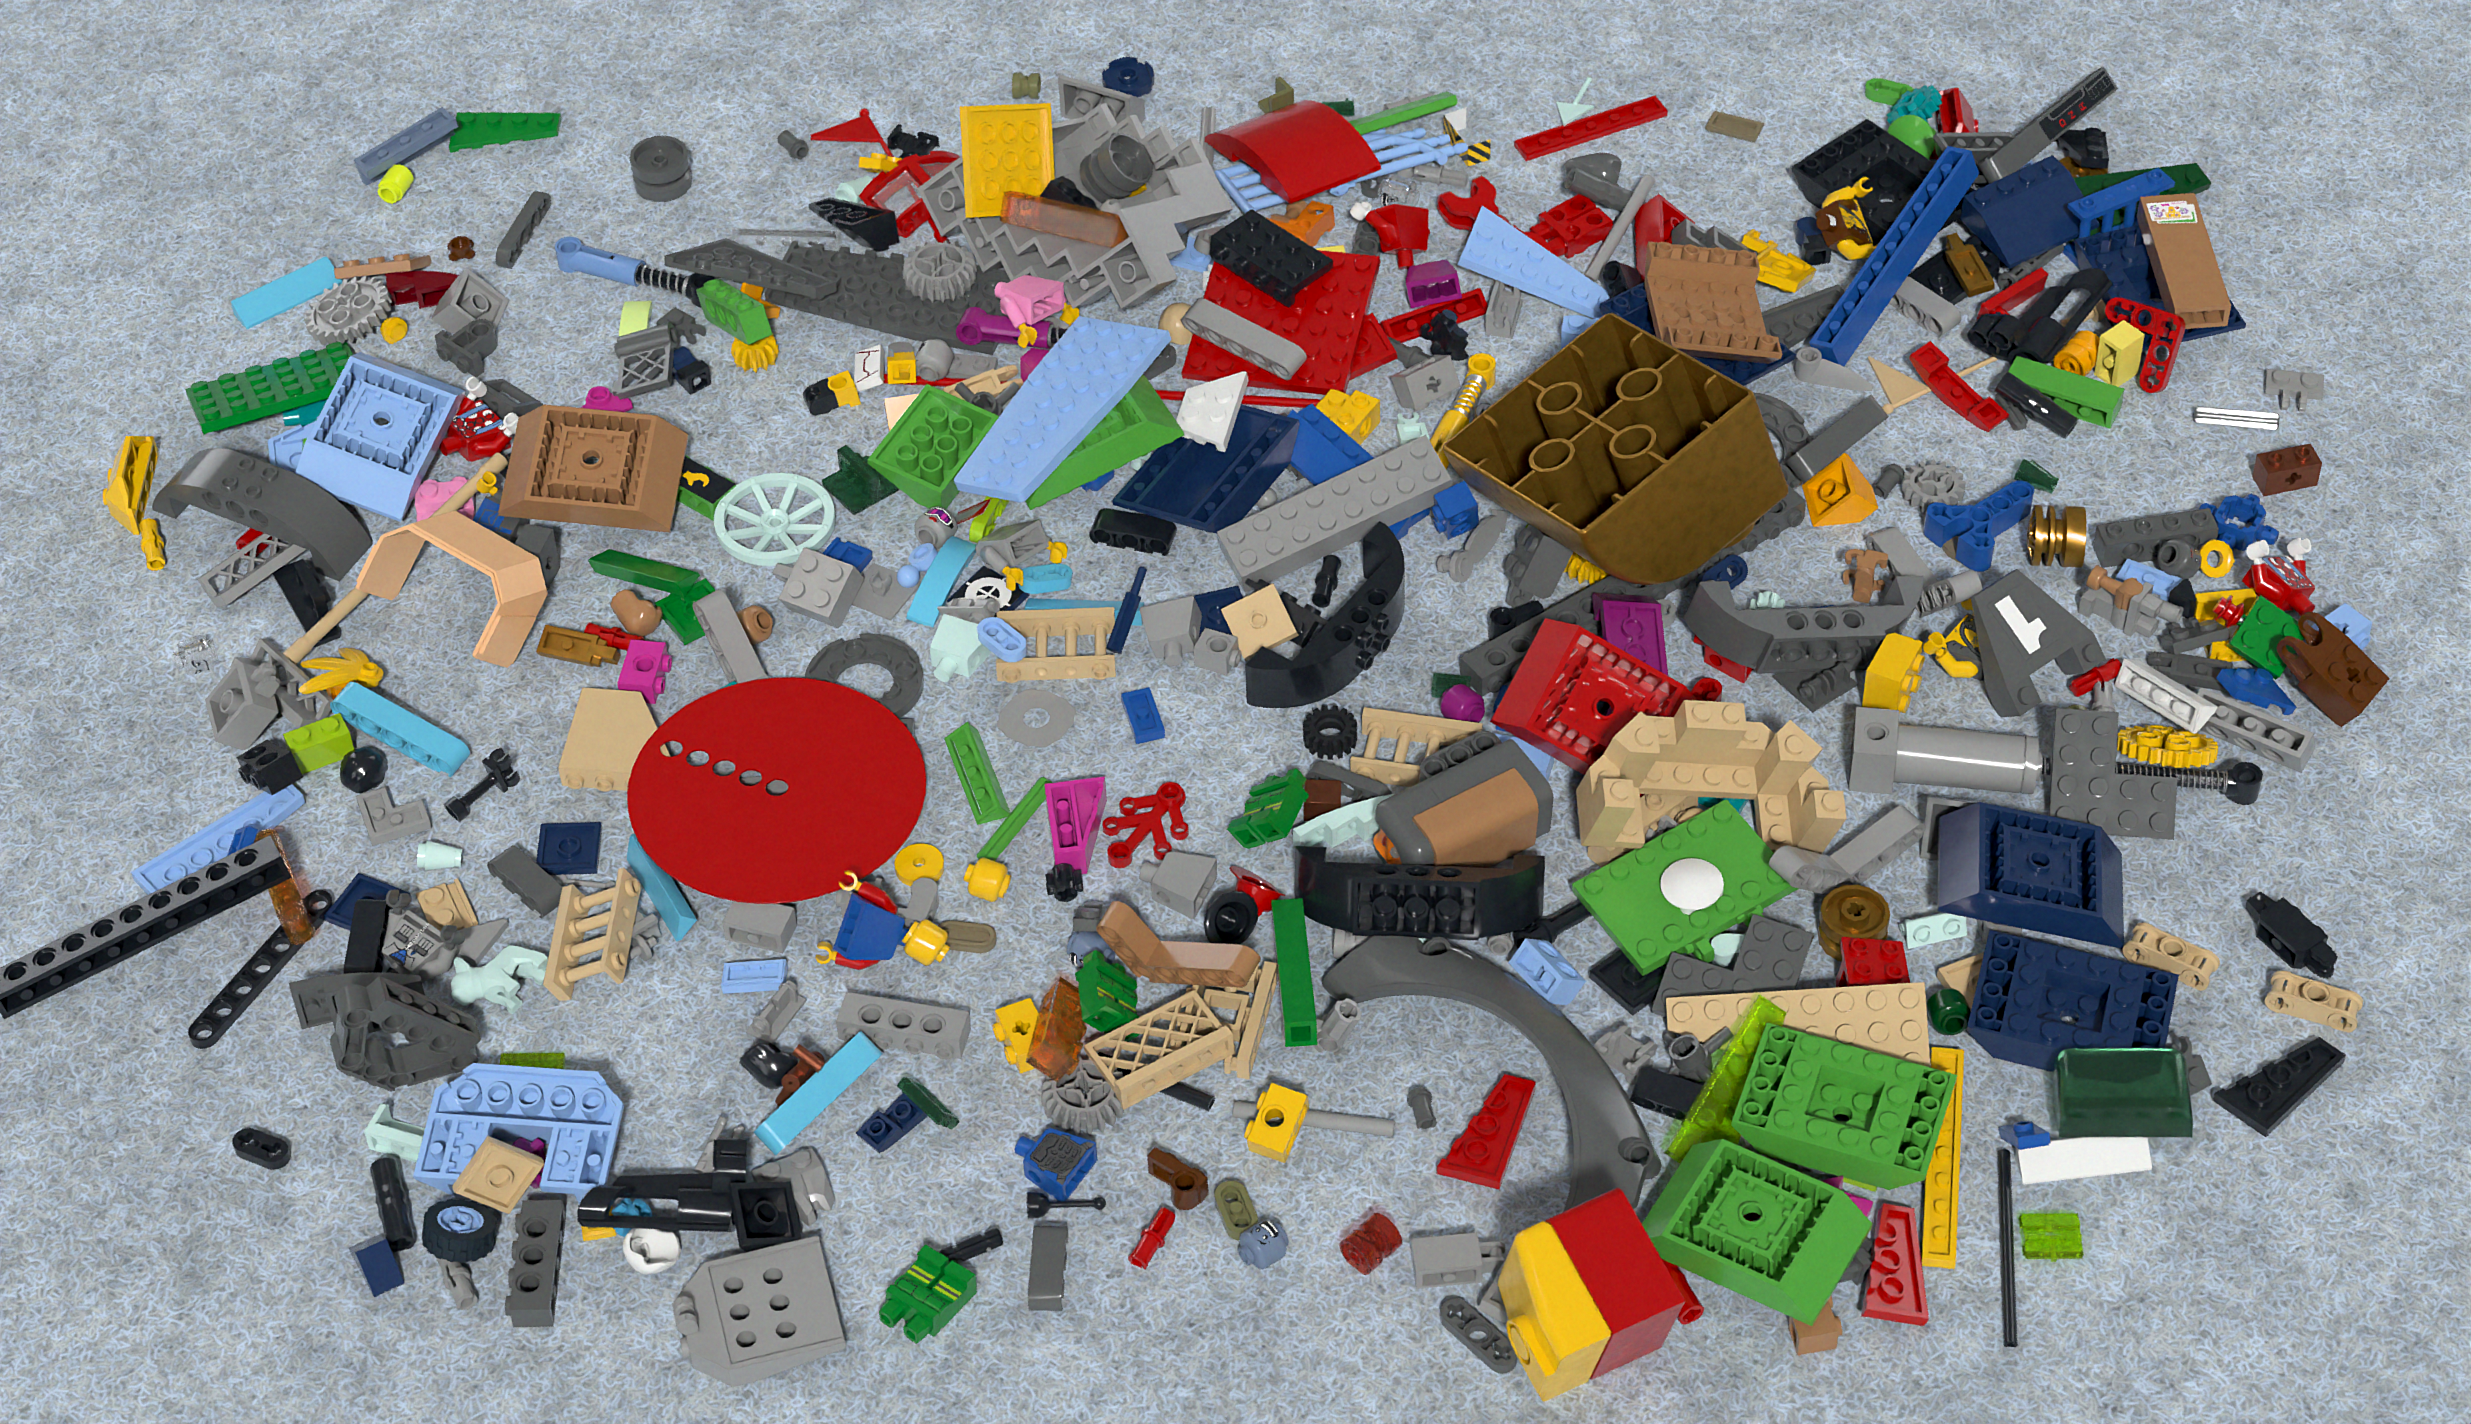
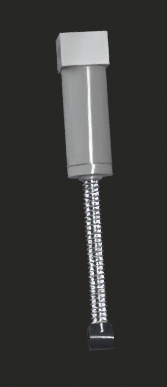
(1990, 761)

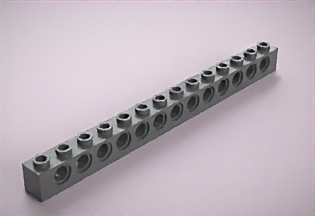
(1501, 657)

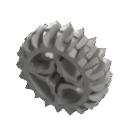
(939, 271)
(1066, 1102)

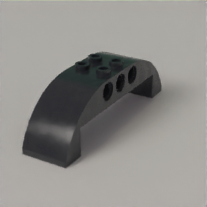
(1345, 642)

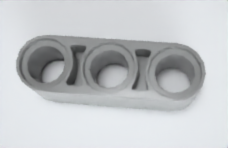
(1925, 307)

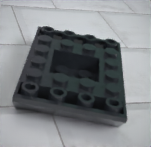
(1873, 153)

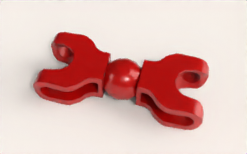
(1463, 212)

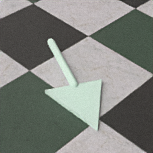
(1571, 111)

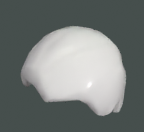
(659, 1246)

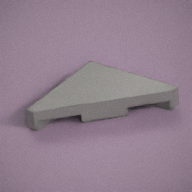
(480, 940)

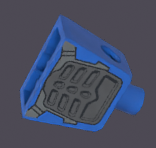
(1057, 1161)

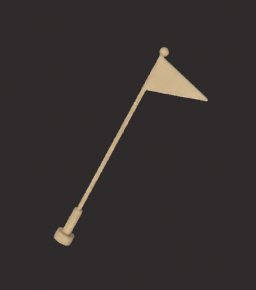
(1903, 389)

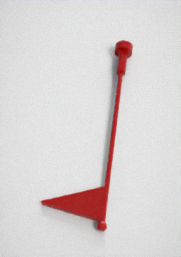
(863, 130)

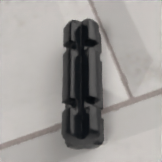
(973, 1246)

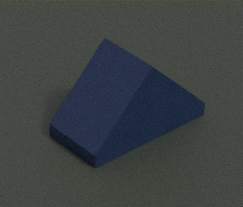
(377, 1265)

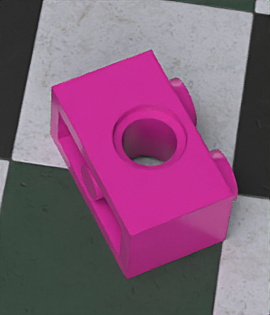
(645, 669)

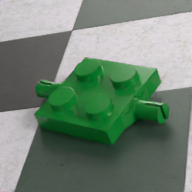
(679, 612)

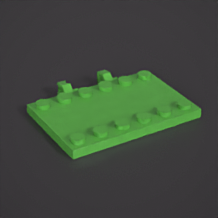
(1648, 928)

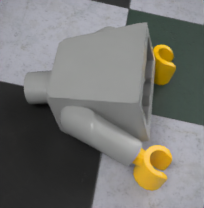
(1014, 545)

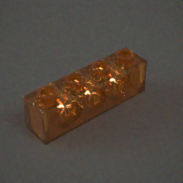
(1057, 1032)

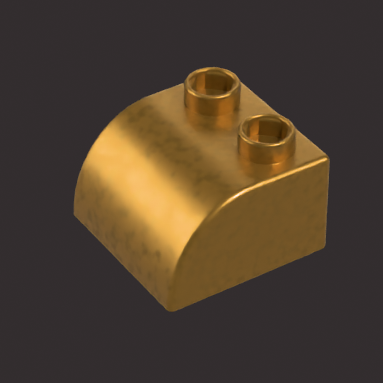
(1626, 454)

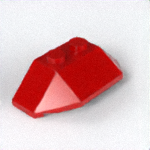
(1955, 113)

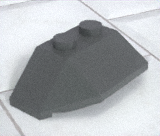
(1979, 143)

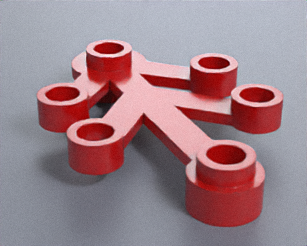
(1147, 823)

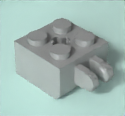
(243, 704)

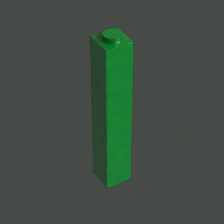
(1294, 973)

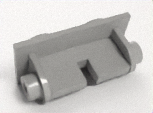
(970, 610)
(777, 1013)

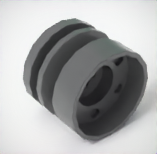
(1116, 168)

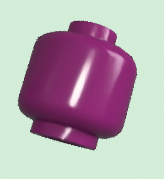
(1462, 704)

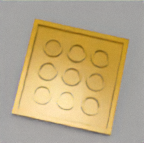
(1004, 152)

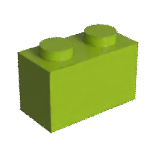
(319, 743)

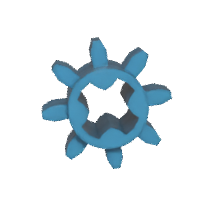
(629, 1208)

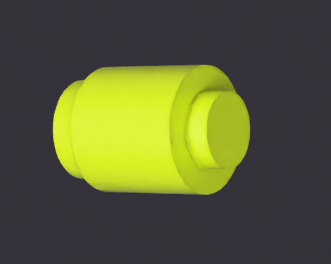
(395, 183)

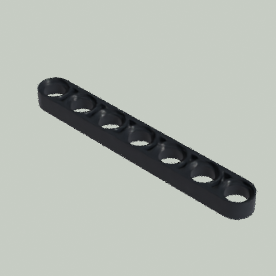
(248, 978)

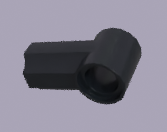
(1505, 619)

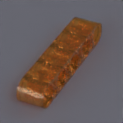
(1062, 219)
(288, 898)

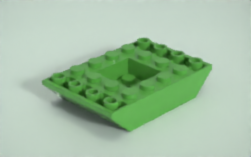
(1127, 432)
(1807, 1080)
(1784, 1258)

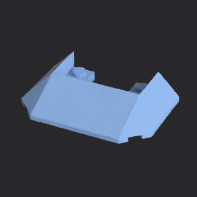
(559, 1106)

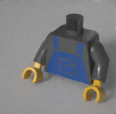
(488, 511)

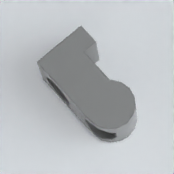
(923, 902)

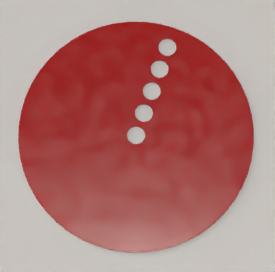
(847, 804)

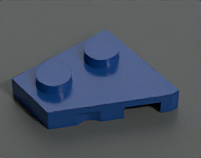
(2255, 687)

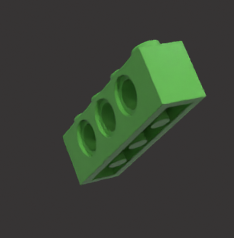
(734, 311)

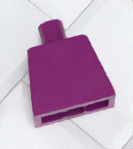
(1432, 283)

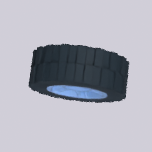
(459, 1230)

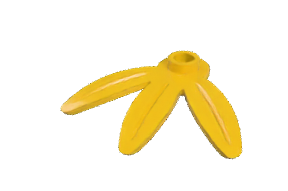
(355, 668)

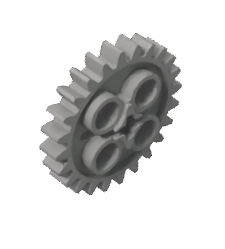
(348, 310)

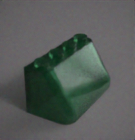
(2122, 1093)

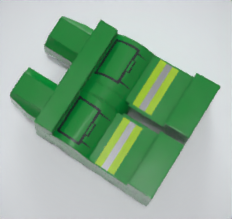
(1270, 810)
(1106, 994)
(928, 1295)

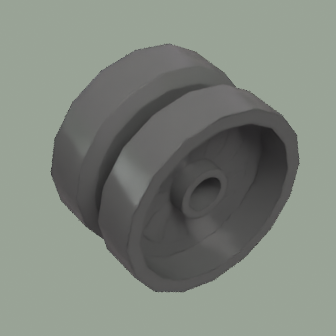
(660, 168)

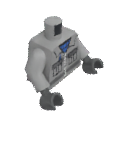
(416, 945)

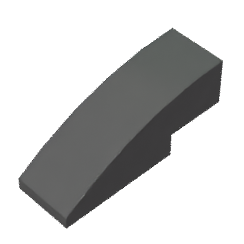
(1690, 233)

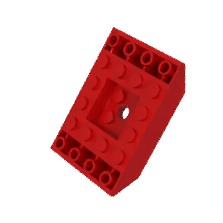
(1558, 690)

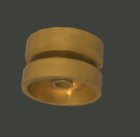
(1853, 913)

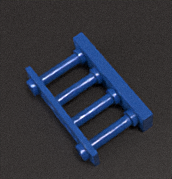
(2113, 198)

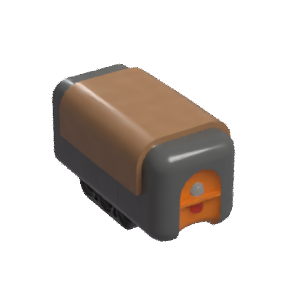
(1469, 808)

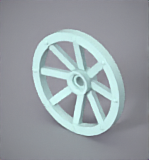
(774, 523)

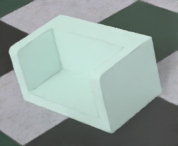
(393, 1136)

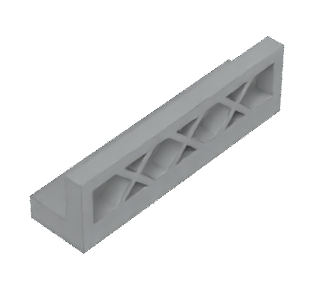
(254, 574)
(294, 708)

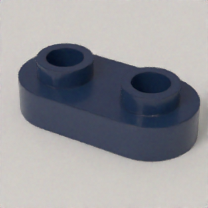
(1719, 572)

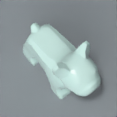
(498, 978)

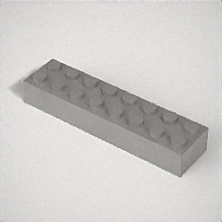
(1334, 513)

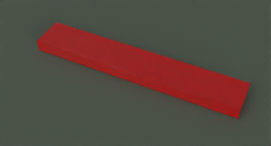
(1590, 128)

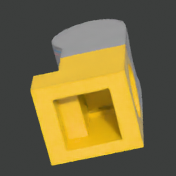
(901, 363)

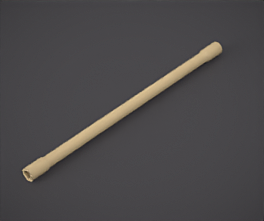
(304, 644)

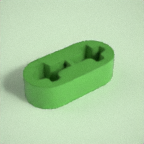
(1887, 92)

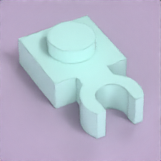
(1409, 429)

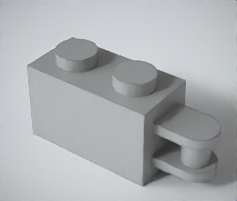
(1454, 1259)

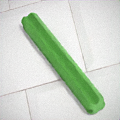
(1014, 821)

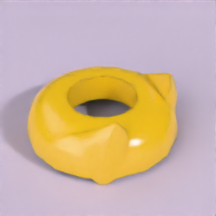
(2226, 558)

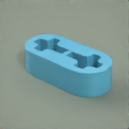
(1046, 578)

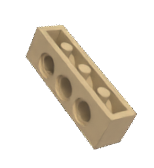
(1652, 808)

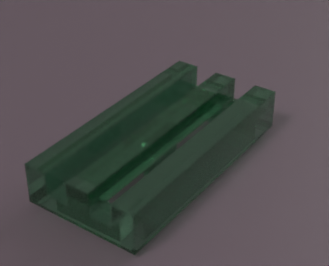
(928, 1103)

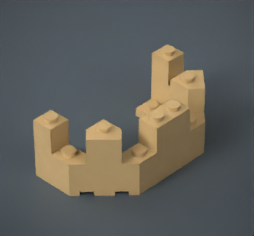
(1710, 754)

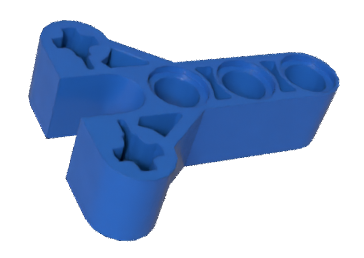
(1978, 523)

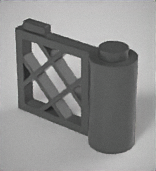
(645, 347)

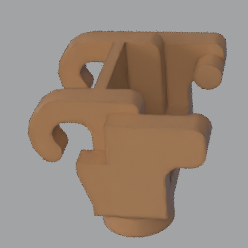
(1864, 573)

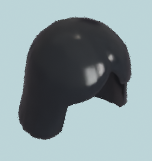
(768, 1064)

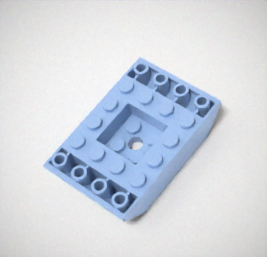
(373, 462)

